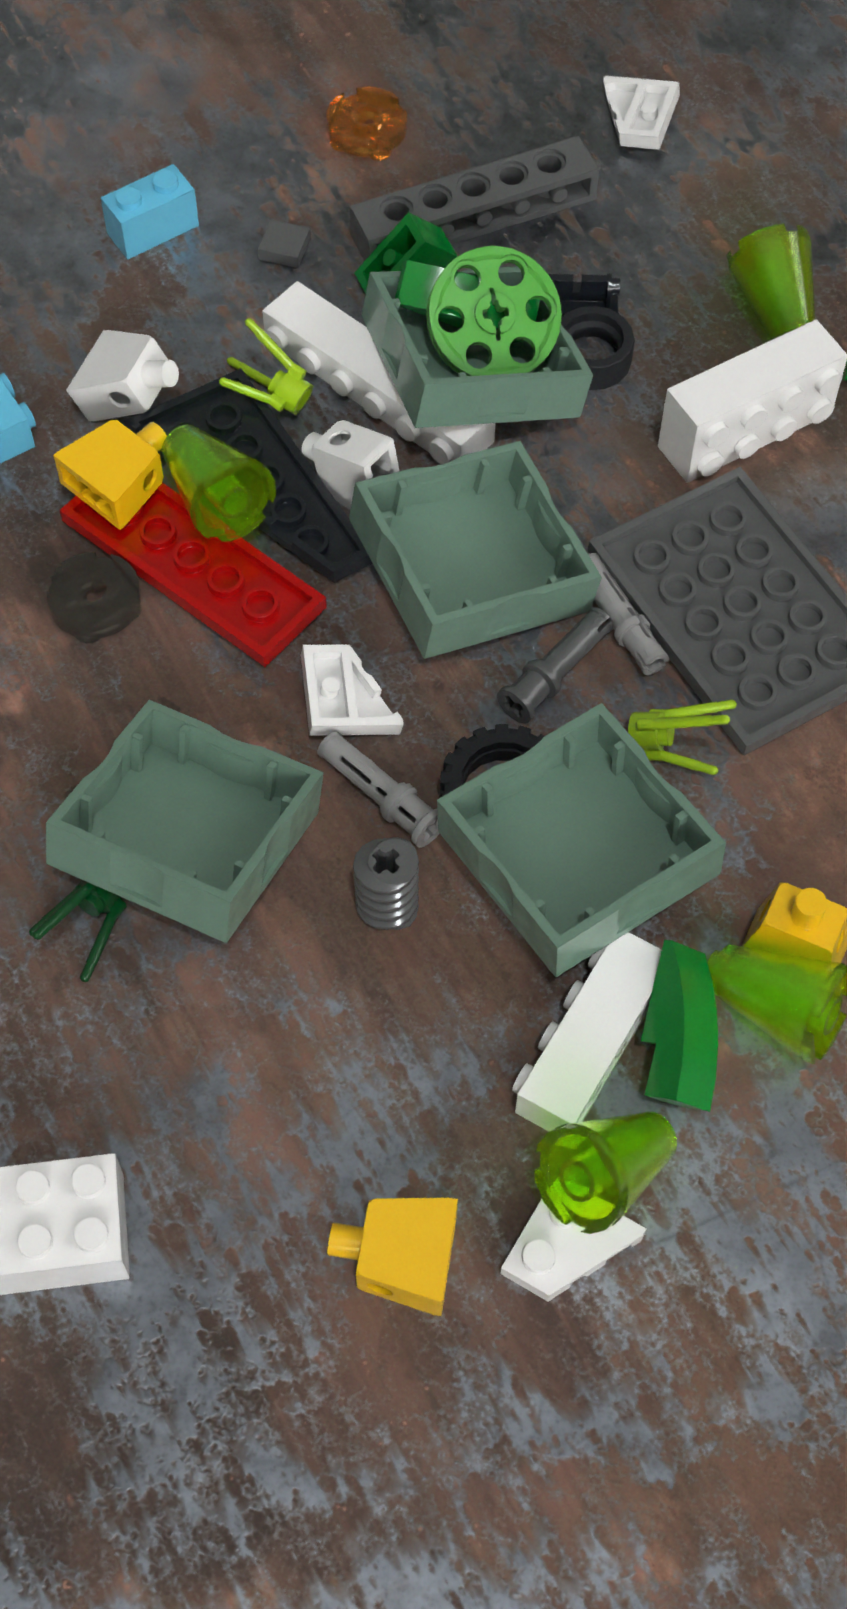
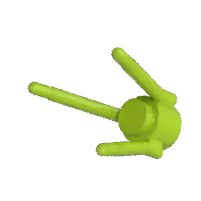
(285, 389)
(657, 729)

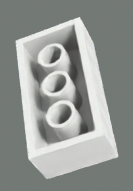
(751, 401)
(62, 1224)

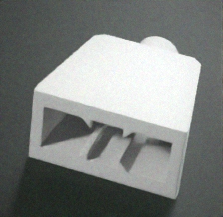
(121, 376)
(349, 456)

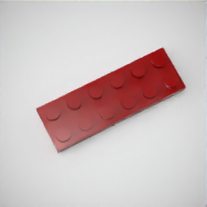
(218, 582)

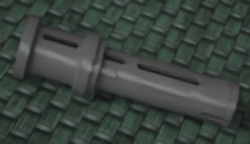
(543, 677)

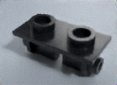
(591, 291)

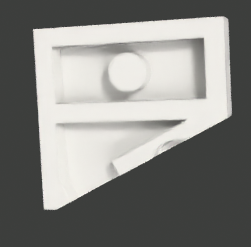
(641, 109)
(343, 694)
(557, 1254)

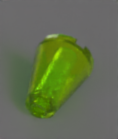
(776, 277)
(218, 483)
(783, 995)
(602, 1166)

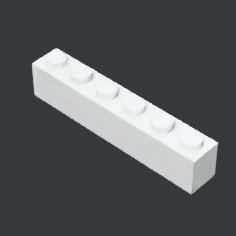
(346, 357)

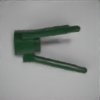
(92, 901)

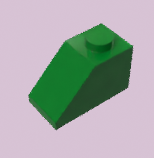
(412, 241)

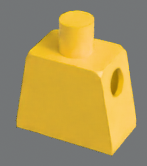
(113, 469)
(799, 924)
(401, 1249)

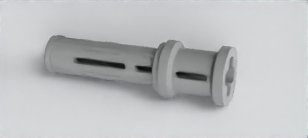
(396, 800)

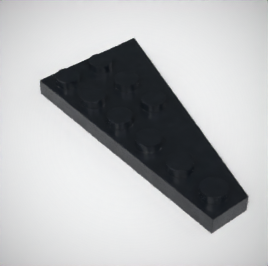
(304, 511)

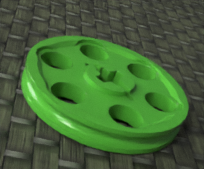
(507, 299)

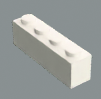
(591, 1036)

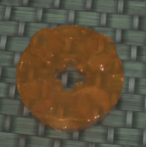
(372, 140)

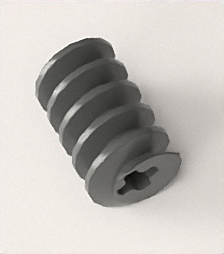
(387, 883)

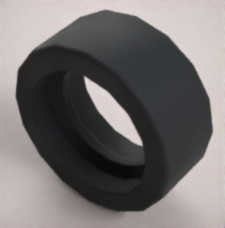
(607, 325)

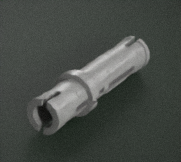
(630, 627)

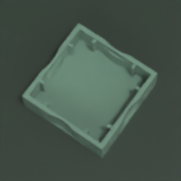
(441, 397)
(473, 549)
(184, 820)
(579, 839)

